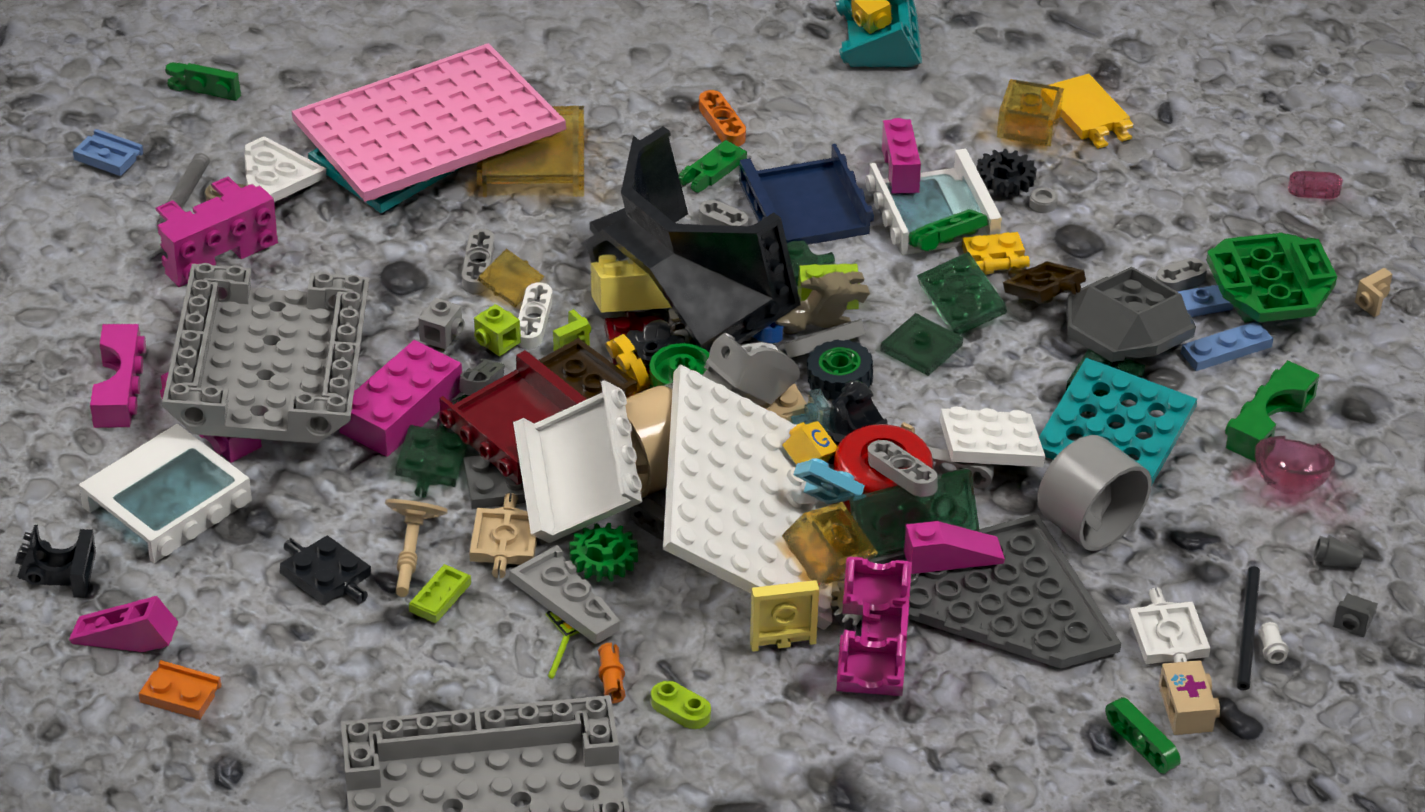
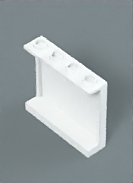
(578, 465)

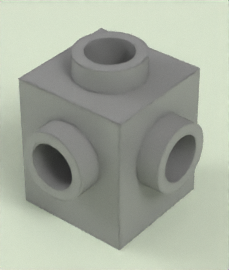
(440, 323)

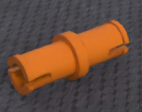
(611, 672)

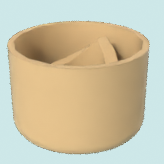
(650, 435)

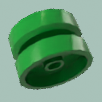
(669, 358)

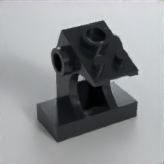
(52, 566)

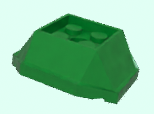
(1272, 275)

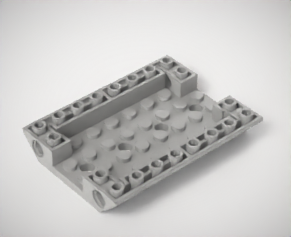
(236, 339)
(487, 759)

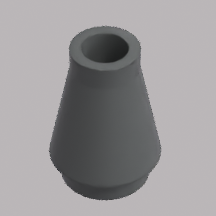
(1334, 552)

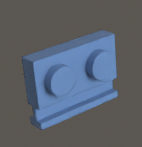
(108, 152)

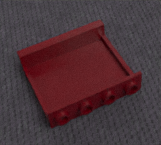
(488, 415)

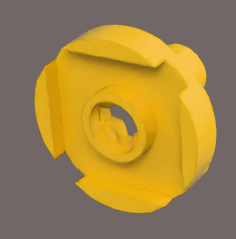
(621, 349)

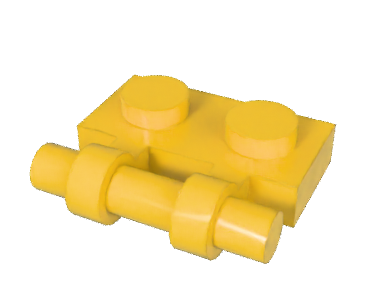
(996, 251)

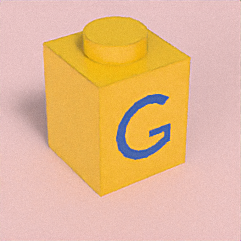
(809, 442)

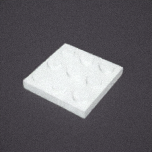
(991, 437)

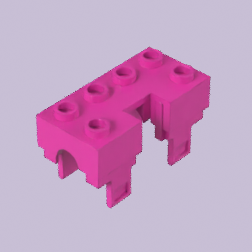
(237, 222)
(878, 657)

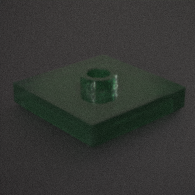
(921, 344)

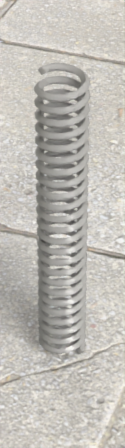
(192, 178)

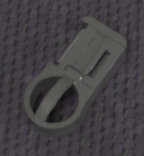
(480, 376)

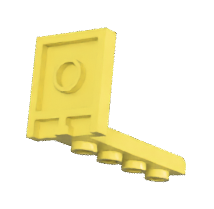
(784, 614)

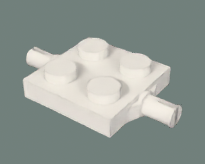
(1168, 630)

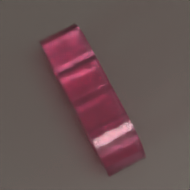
(1315, 184)

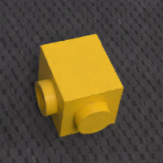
(871, 14)

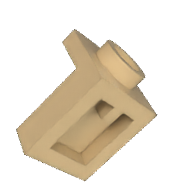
(1373, 290)

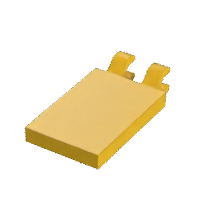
(1092, 111)

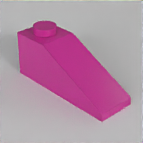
(948, 547)
(128, 627)

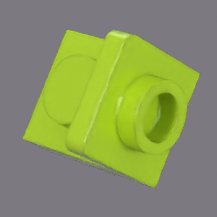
(576, 328)

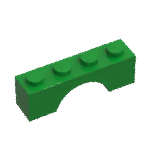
(1287, 391)

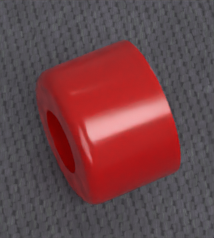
(852, 454)

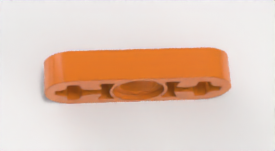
(723, 109)

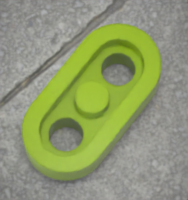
(678, 703)

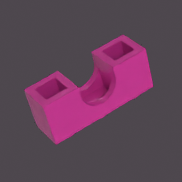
(902, 155)

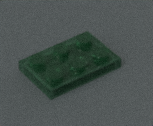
(962, 294)

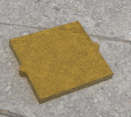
(509, 277)

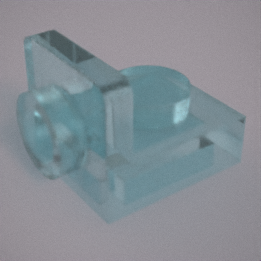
(815, 410)

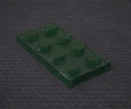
(887, 511)

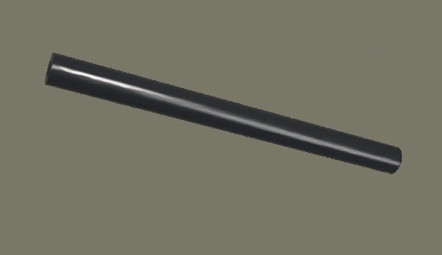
(1248, 628)

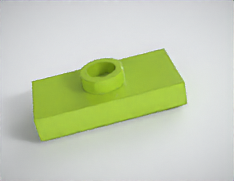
(440, 593)

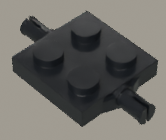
(325, 570)

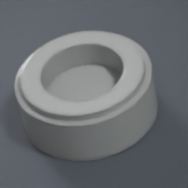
(1043, 200)

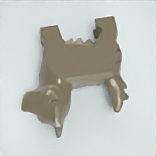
(825, 302)

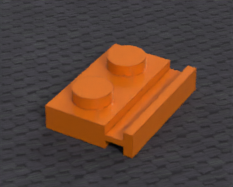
(180, 689)

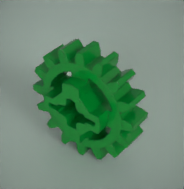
(603, 552)

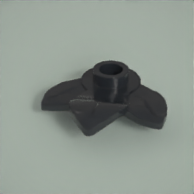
(654, 337)

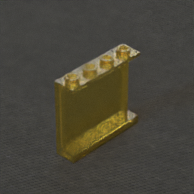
(544, 160)

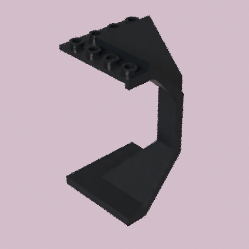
(709, 274)

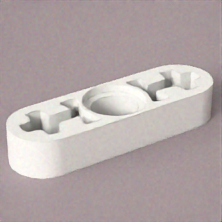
(530, 306)

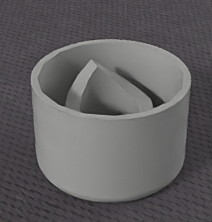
(1094, 492)

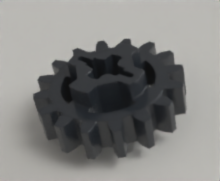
(1006, 172)

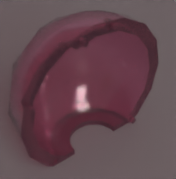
(1293, 465)

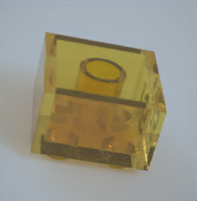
(1030, 112)
(825, 540)

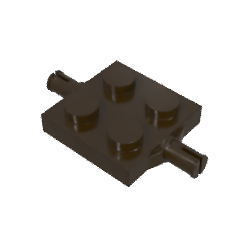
(1043, 281)

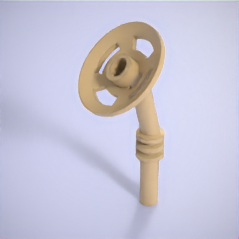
(414, 514)

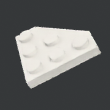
(279, 168)

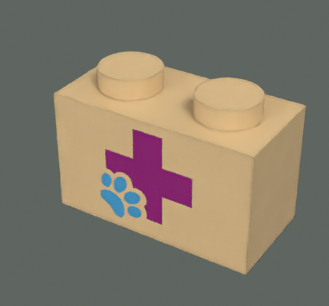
(1188, 697)

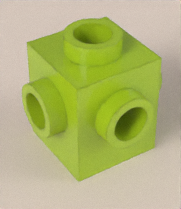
(497, 329)

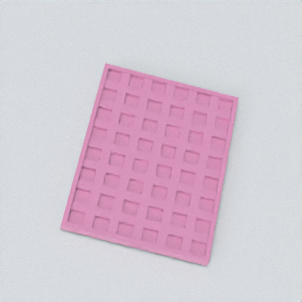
(427, 121)

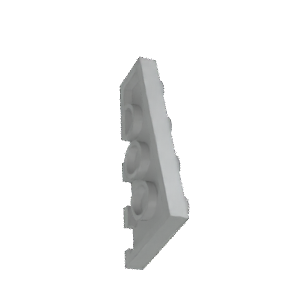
(562, 591)

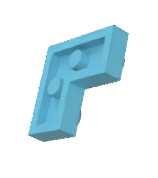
(826, 483)

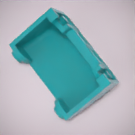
(888, 47)

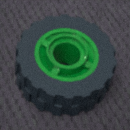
(836, 364)

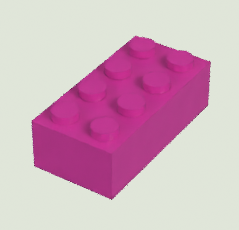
(400, 396)

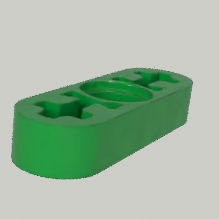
(1142, 735)

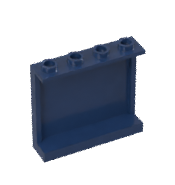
(812, 198)

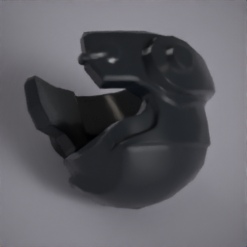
(854, 409)

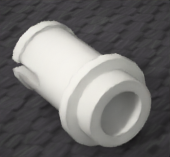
(1274, 648)

